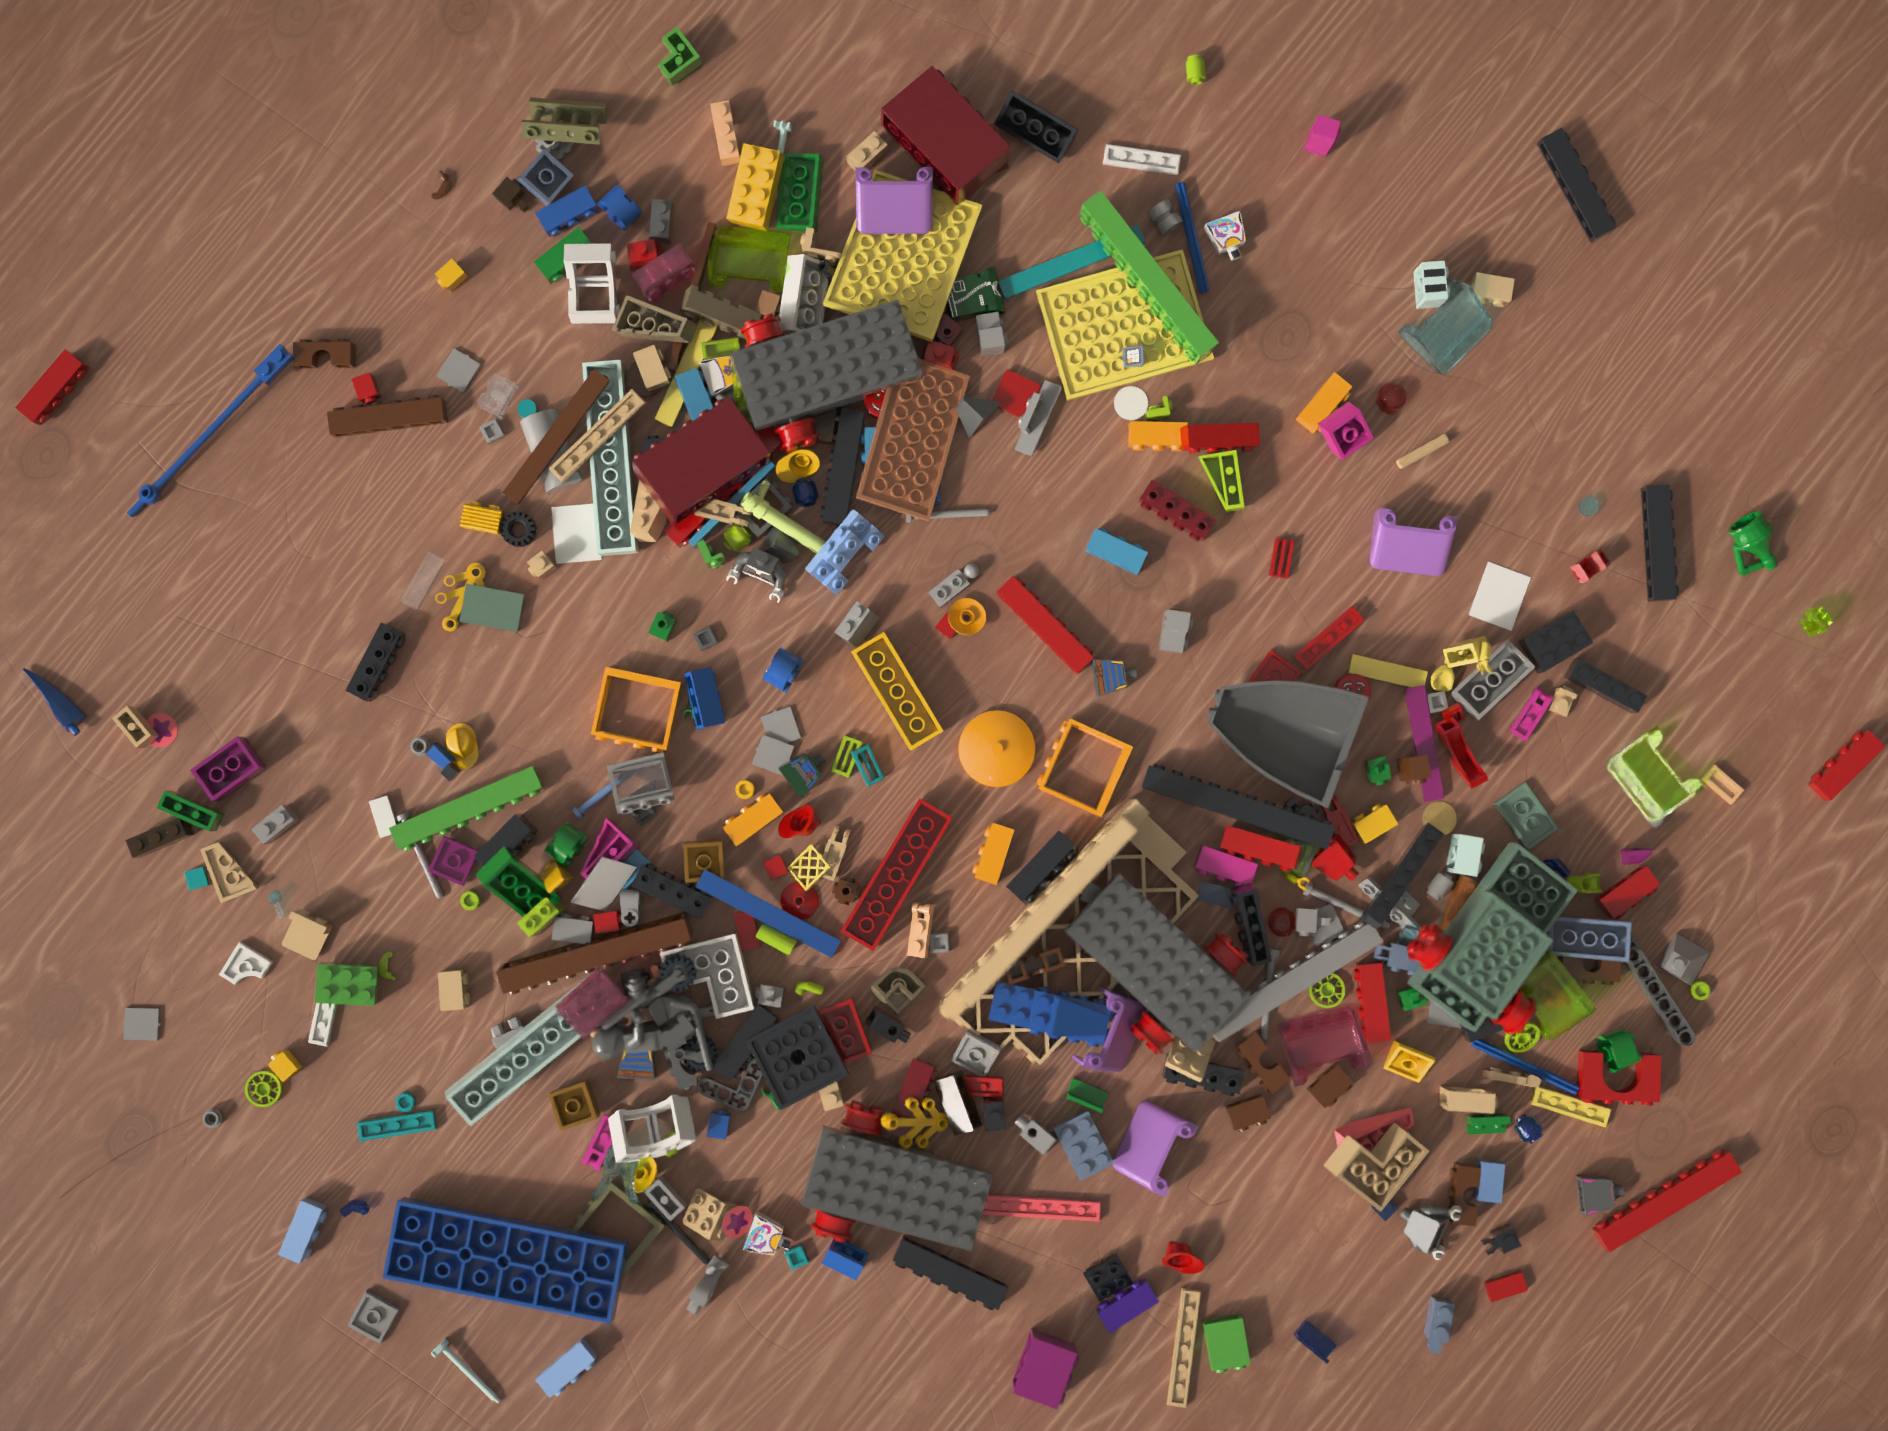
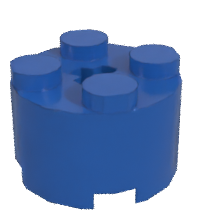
(620, 208)
(783, 669)

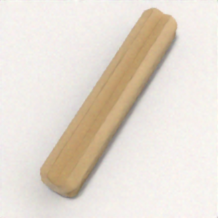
(1422, 451)

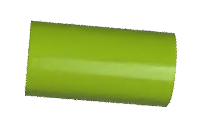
(776, 938)

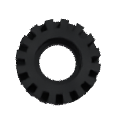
(513, 518)

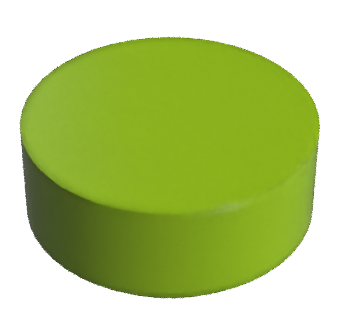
(470, 900)
(1699, 990)

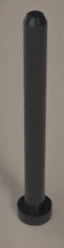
(679, 1232)

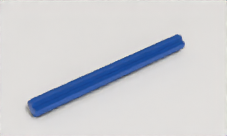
(1192, 238)
(1526, 1066)

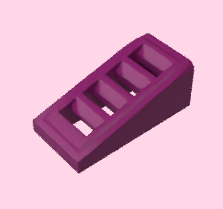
(1634, 855)

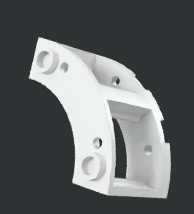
(590, 254)
(683, 1124)

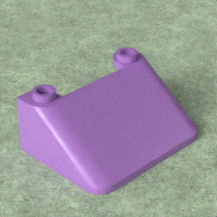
(894, 205)
(1410, 548)
(1120, 1038)
(1148, 1144)

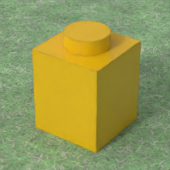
(450, 276)
(284, 1065)

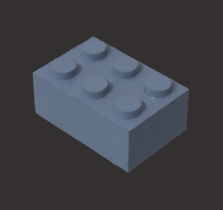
(1083, 1144)

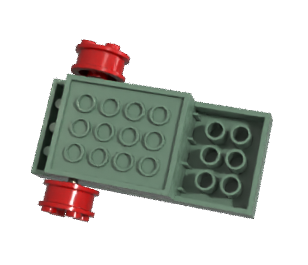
(1492, 943)

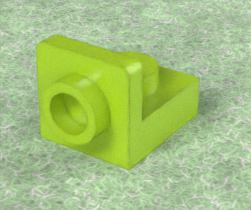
(1156, 412)

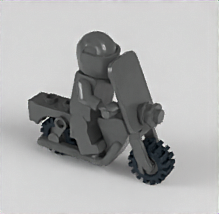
(673, 1024)

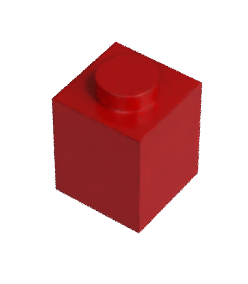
(366, 388)
(607, 921)

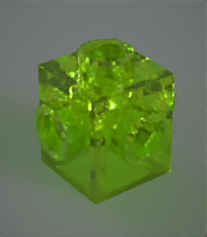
(1815, 621)

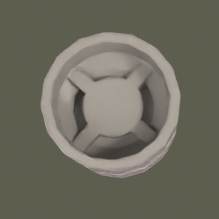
(1165, 217)

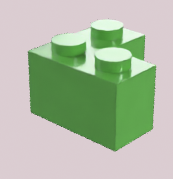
(682, 58)

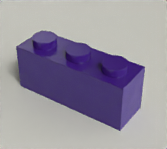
(1127, 1305)

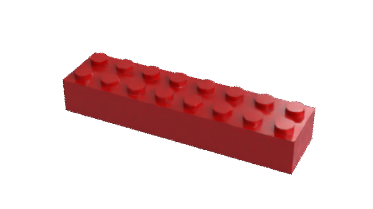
(896, 874)

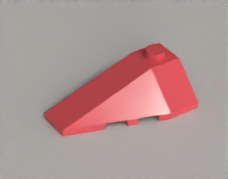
(1370, 1130)

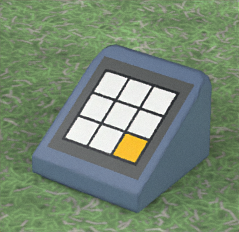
(1133, 357)

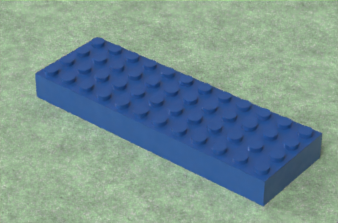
(506, 1259)

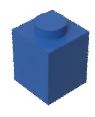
(719, 1124)

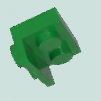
(1487, 1123)

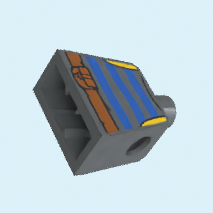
(1111, 676)
(637, 1066)

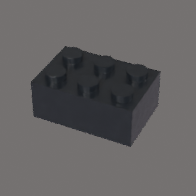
(1555, 641)
(512, 836)

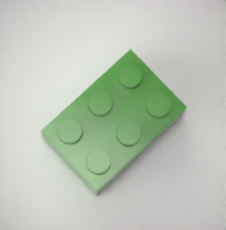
(346, 984)

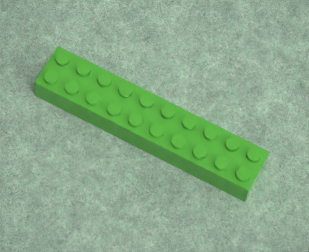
(1148, 278)

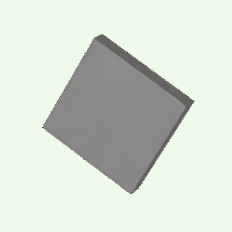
(975, 1053)
(373, 1316)

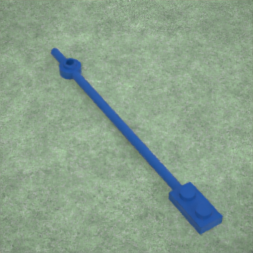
(267, 373)

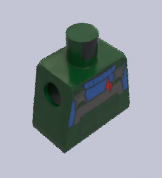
(802, 772)

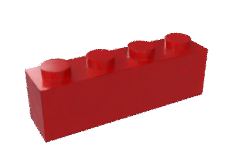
(52, 387)
(1219, 437)
(1846, 764)
(1262, 848)
(1372, 1001)

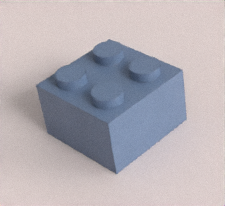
(545, 177)

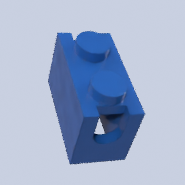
(845, 1258)

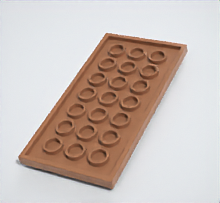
(913, 441)

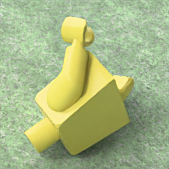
(1460, 654)

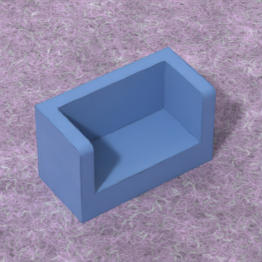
(1490, 1181)

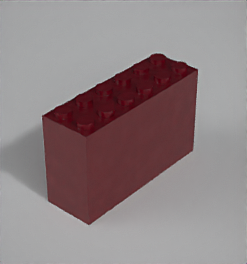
(945, 134)
(700, 461)

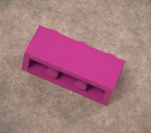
(1323, 135)
(1225, 866)

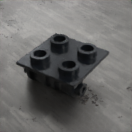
(1107, 1277)

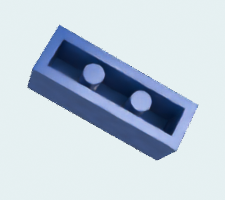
(567, 211)
(704, 698)

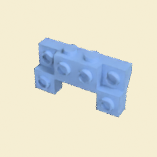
(840, 550)

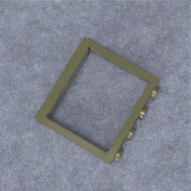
(639, 1207)

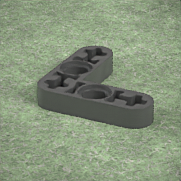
(740, 1092)

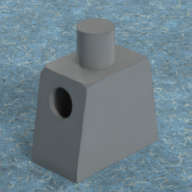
(1043, 1140)

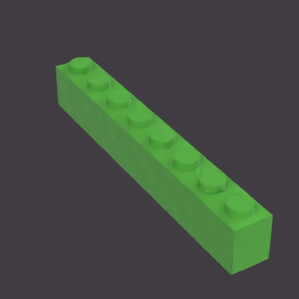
(468, 807)

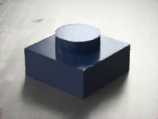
(1389, 1209)

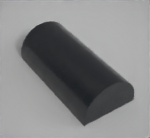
(1036, 126)

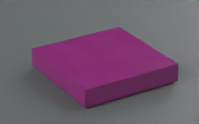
(453, 861)

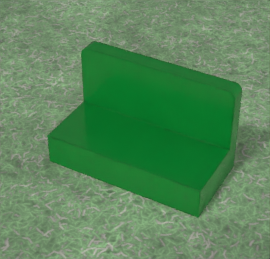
(1087, 1095)

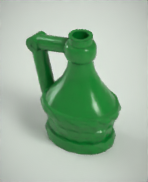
(1753, 535)

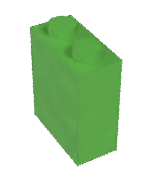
(1226, 1343)

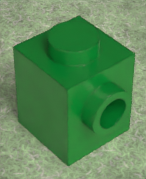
(663, 625)

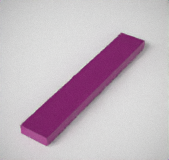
(1424, 740)

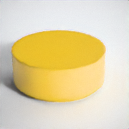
(745, 789)

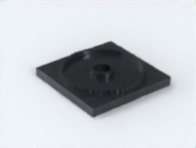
(784, 1076)

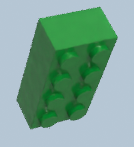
(514, 882)

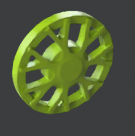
(1328, 990)
(1523, 1038)
(263, 1089)

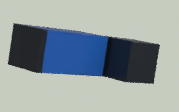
(444, 761)

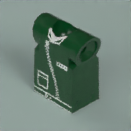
(975, 296)

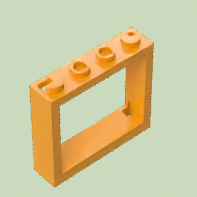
(621, 739)
(1111, 784)

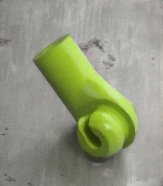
(809, 986)

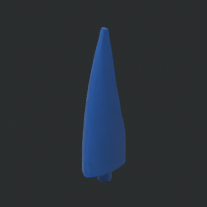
(61, 706)

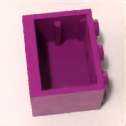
(1045, 1369)

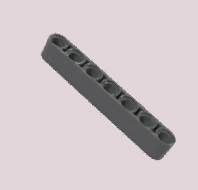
(1657, 995)

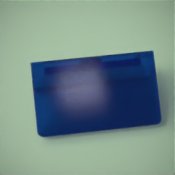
(1315, 1340)

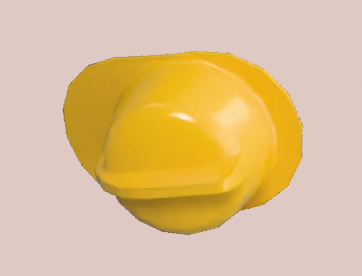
(797, 465)
(463, 745)

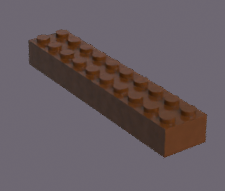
(601, 951)

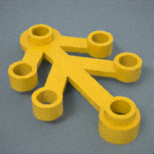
(460, 592)
(918, 1122)

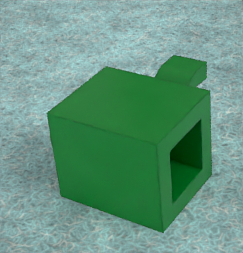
(1378, 770)
(1411, 998)

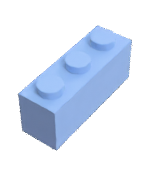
(303, 1230)
(567, 1368)

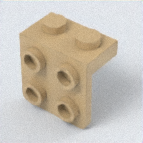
(808, 247)
(306, 934)
(707, 1215)

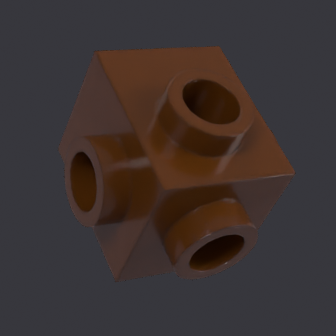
(849, 883)

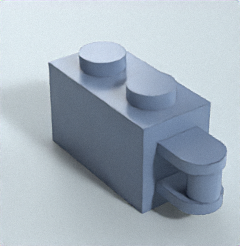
(1396, 958)
(1438, 1323)

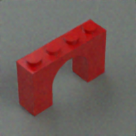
(1644, 1087)

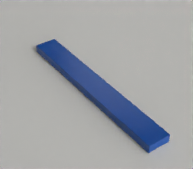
(768, 913)

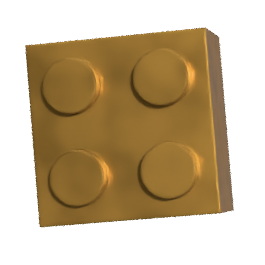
(701, 856)
(574, 1105)

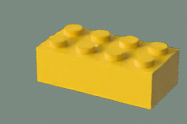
(755, 187)

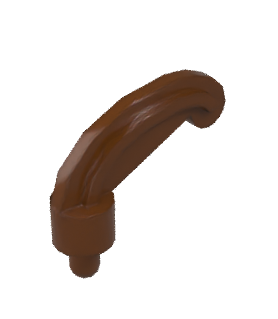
(444, 186)

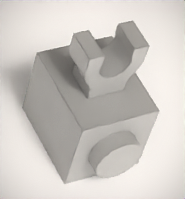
(1307, 921)
(770, 995)

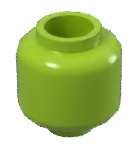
(737, 537)

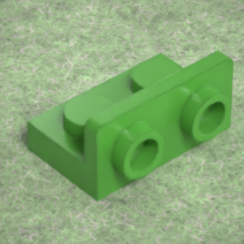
(710, 558)

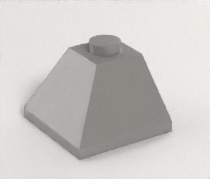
(1683, 959)

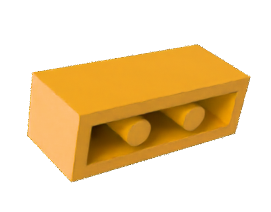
(1324, 402)
(1155, 435)
(752, 818)
(993, 853)

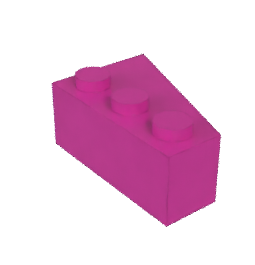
(610, 844)

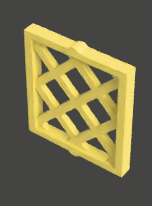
(799, 859)

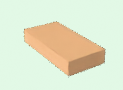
(1722, 784)

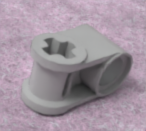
(630, 902)

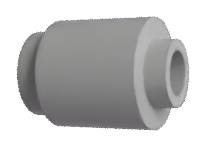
(1440, 886)

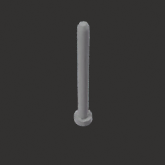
(954, 514)

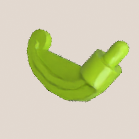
(383, 967)

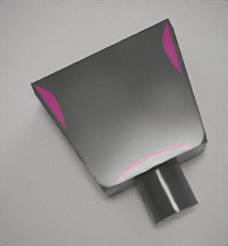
(1597, 1194)

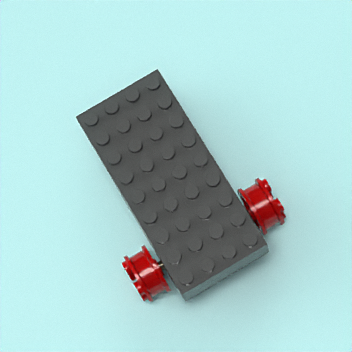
(821, 368)
(1160, 966)
(891, 1186)

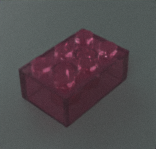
(664, 272)
(591, 1002)

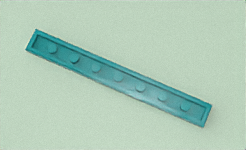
(1057, 267)

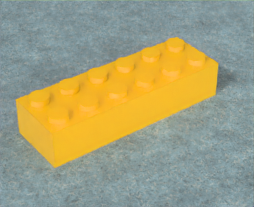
(897, 691)

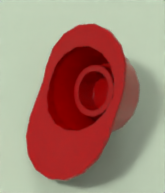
(799, 822)
(1180, 1258)

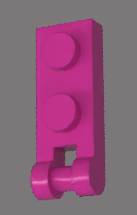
(1530, 714)
(599, 1145)

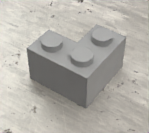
(990, 334)
(1174, 630)

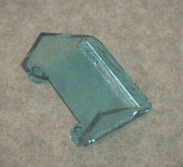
(1451, 329)

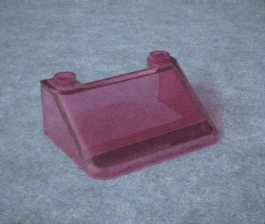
(1323, 1040)

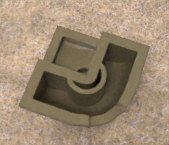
(897, 988)

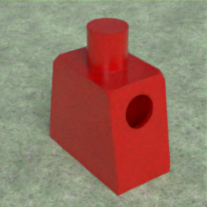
(643, 252)
(940, 354)
(1336, 860)

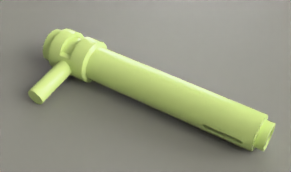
(762, 509)

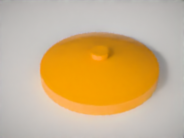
(996, 748)

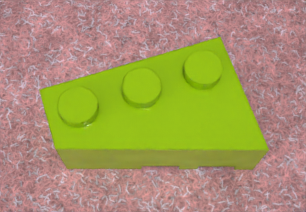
(1225, 477)

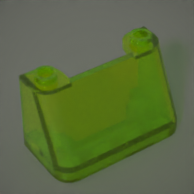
(1557, 997)

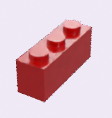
(1627, 892)

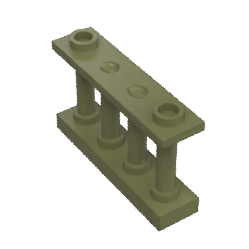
(564, 111)

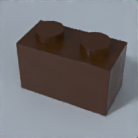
(1330, 1085)
(1248, 1112)

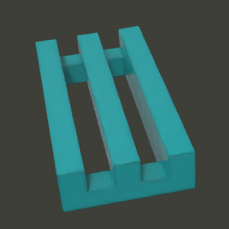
(874, 780)

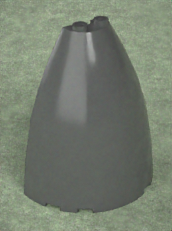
(1290, 731)

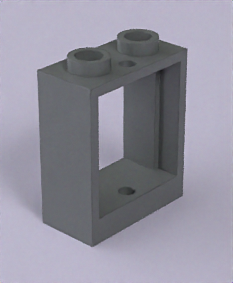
(785, 500)

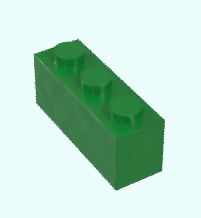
(552, 261)
(190, 810)

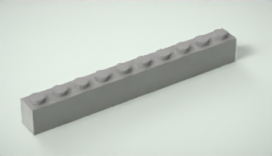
(1301, 976)

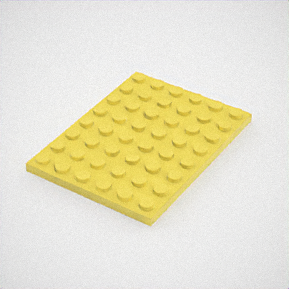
(906, 266)
(1100, 316)

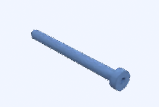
(592, 801)

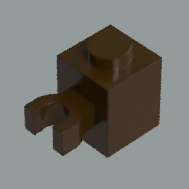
(510, 194)

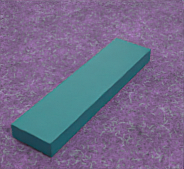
(397, 1125)

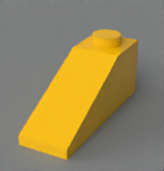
(555, 876)

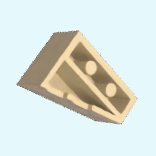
(647, 518)

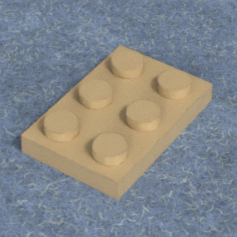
(1188, 1062)

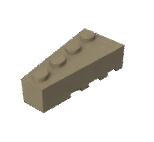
(716, 311)
(647, 321)

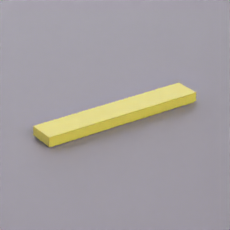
(693, 355)

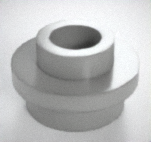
(414, 746)
(207, 1118)

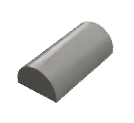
(534, 429)
(1481, 692)

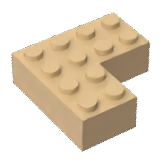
(1380, 1172)

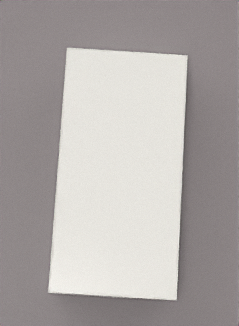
(383, 815)

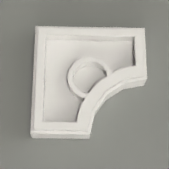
(244, 963)

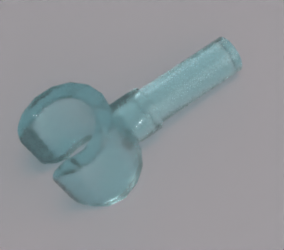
(273, 899)

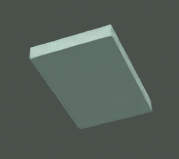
(491, 607)
(1525, 816)

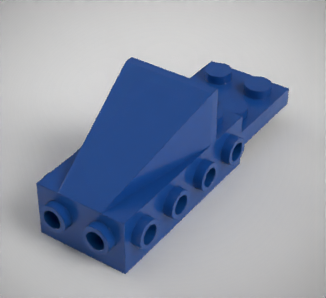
(1052, 1013)

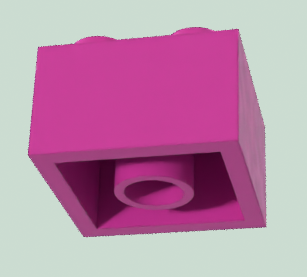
(1345, 431)

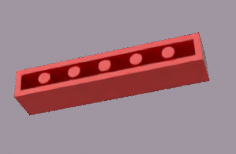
(1044, 625)

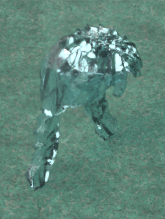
(613, 1169)

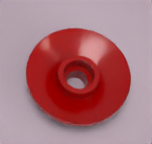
(808, 906)

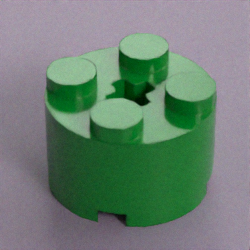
(566, 844)
(1618, 1049)

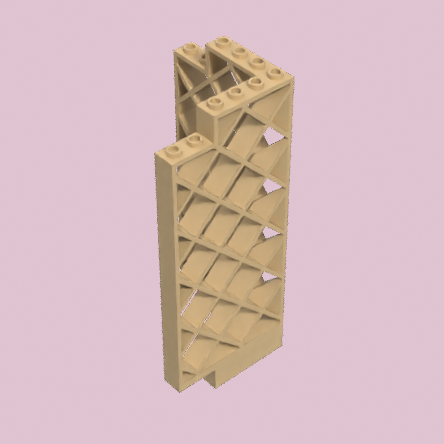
(1128, 824)

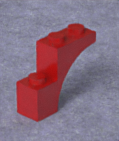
(1461, 756)

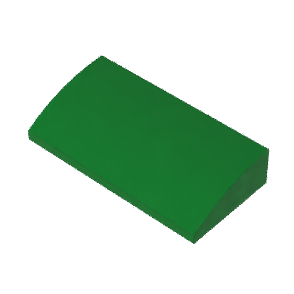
(800, 192)

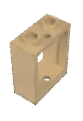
(1467, 1099)

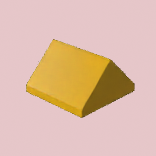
(1408, 1061)

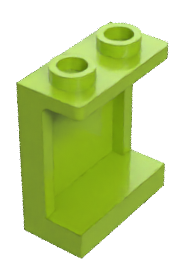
(540, 917)

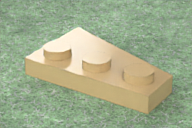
(226, 873)

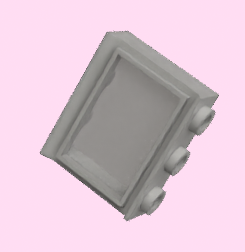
(640, 783)

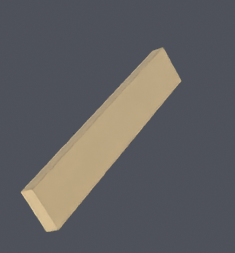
(597, 436)
(1183, 1347)

